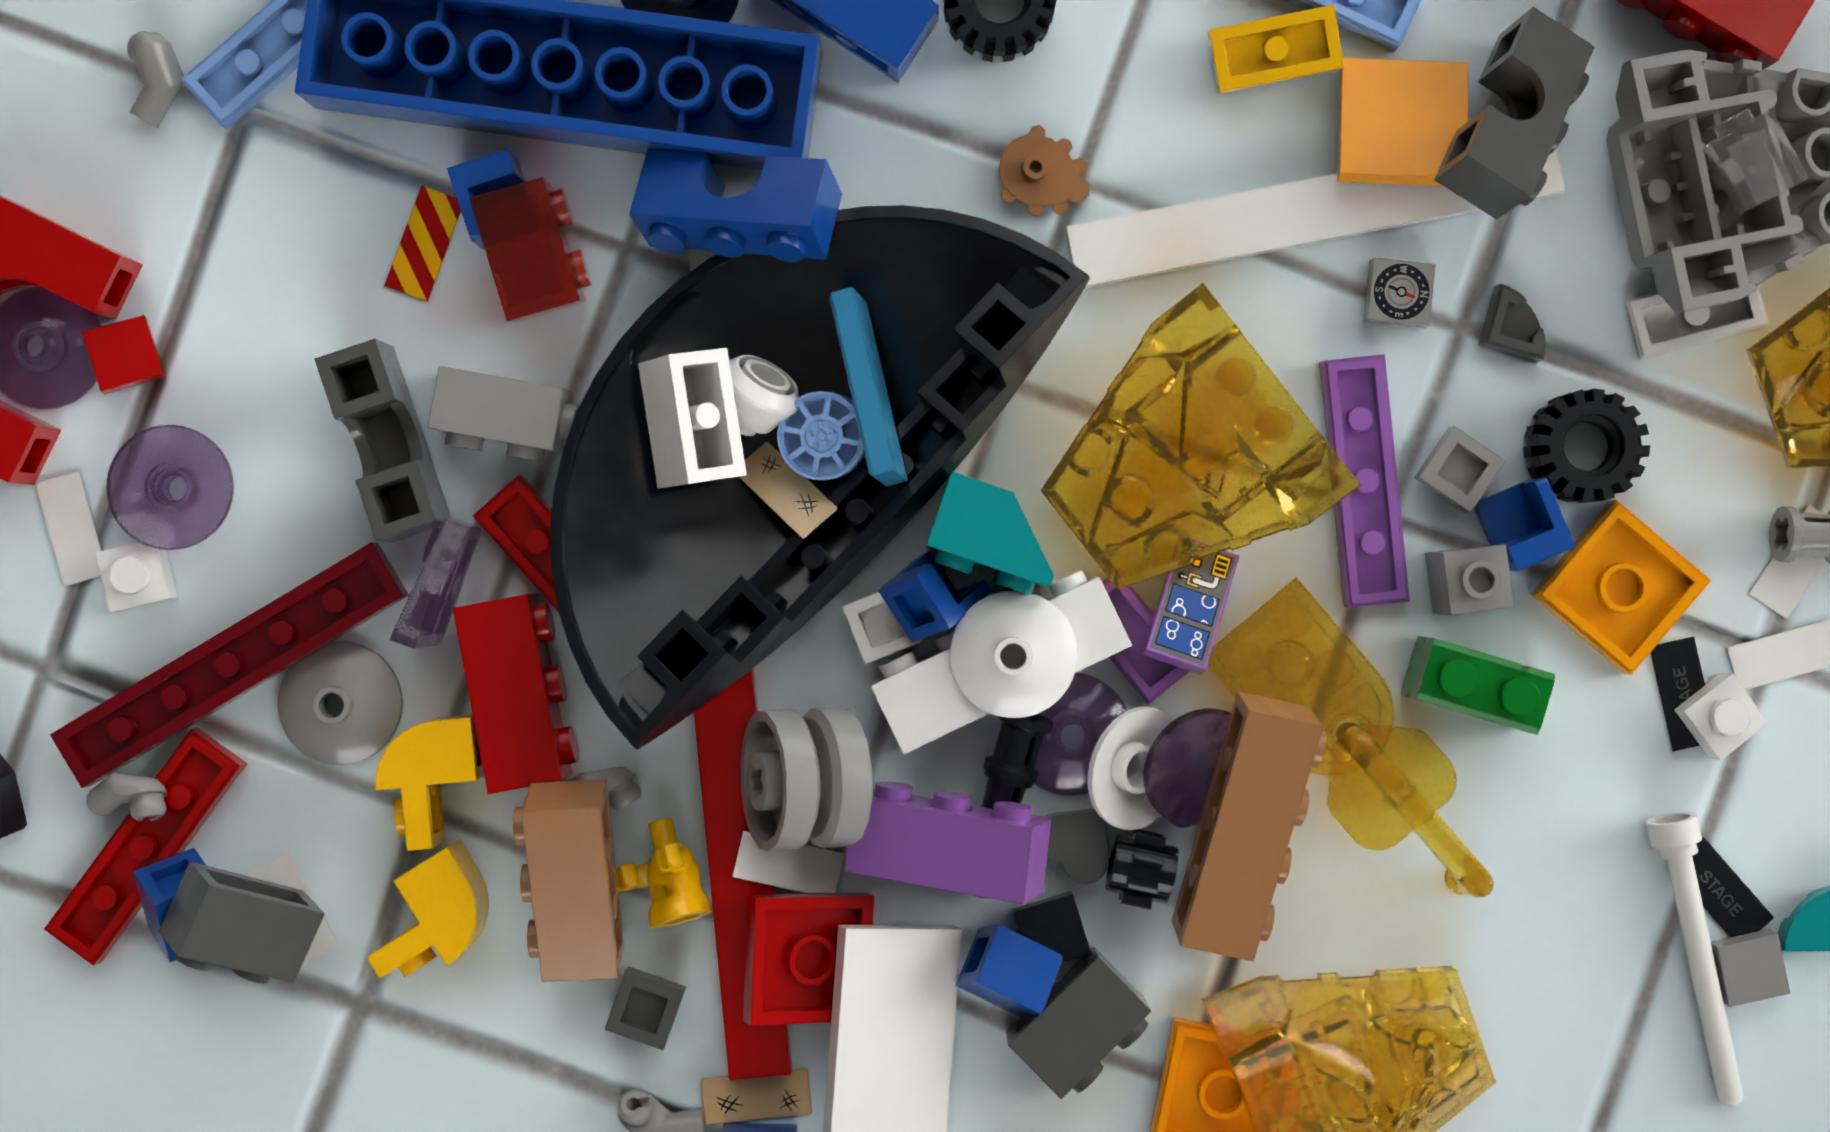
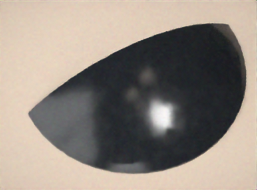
(703, 580)

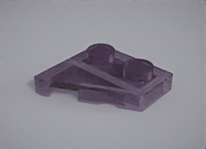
(438, 585)

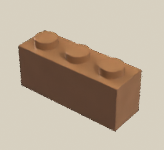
(570, 880)

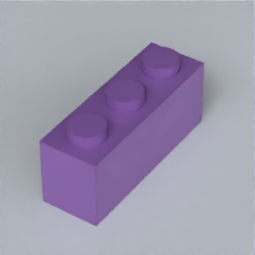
(953, 844)

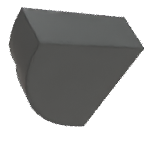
(1512, 326)

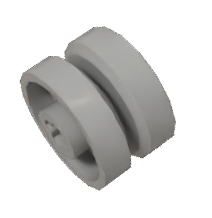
(805, 778)

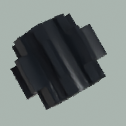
(1142, 869)

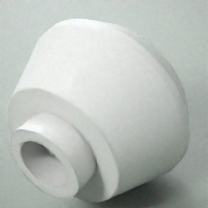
(761, 394)

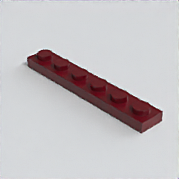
(229, 664)

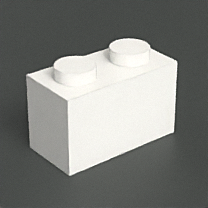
(692, 417)

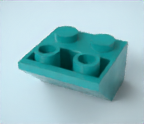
(988, 529)

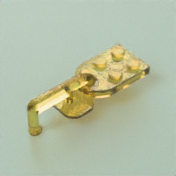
(1379, 774)

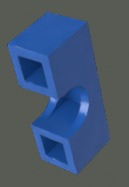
(782, 215)

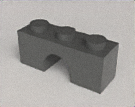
(1538, 76)
(376, 408)

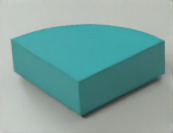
(1808, 924)

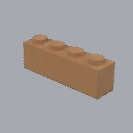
(1248, 826)

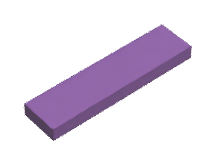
(1370, 516)

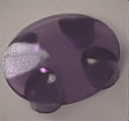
(1183, 765)

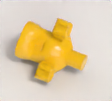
(671, 876)

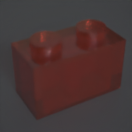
(530, 249)

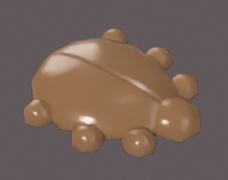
(1042, 173)

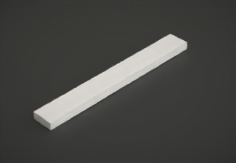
(1260, 223)

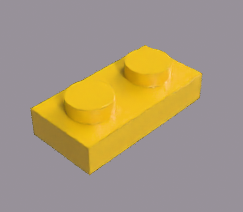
(1276, 49)

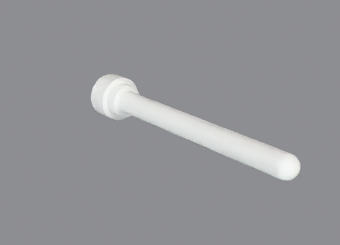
(1676, 841)

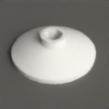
(1019, 620)
(1118, 768)

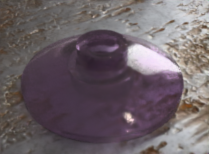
(63, 367)
(141, 483)
(1092, 707)

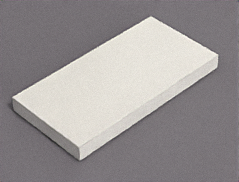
(892, 1028)

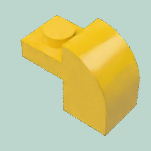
(421, 761)
(449, 905)

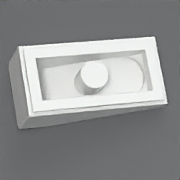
(1662, 330)

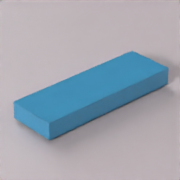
(867, 387)

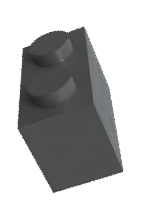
(240, 924)
(1081, 1023)

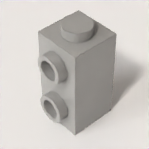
(501, 410)

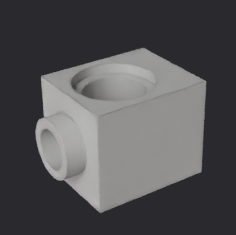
(1469, 579)

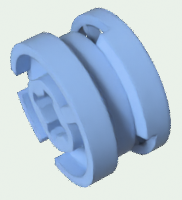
(821, 437)

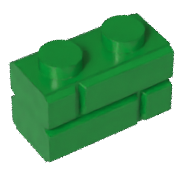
(1478, 684)

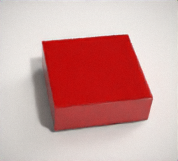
(123, 354)

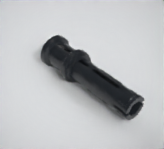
(1014, 758)

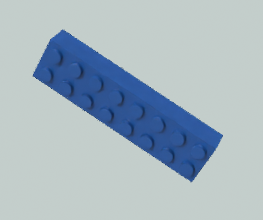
(566, 74)

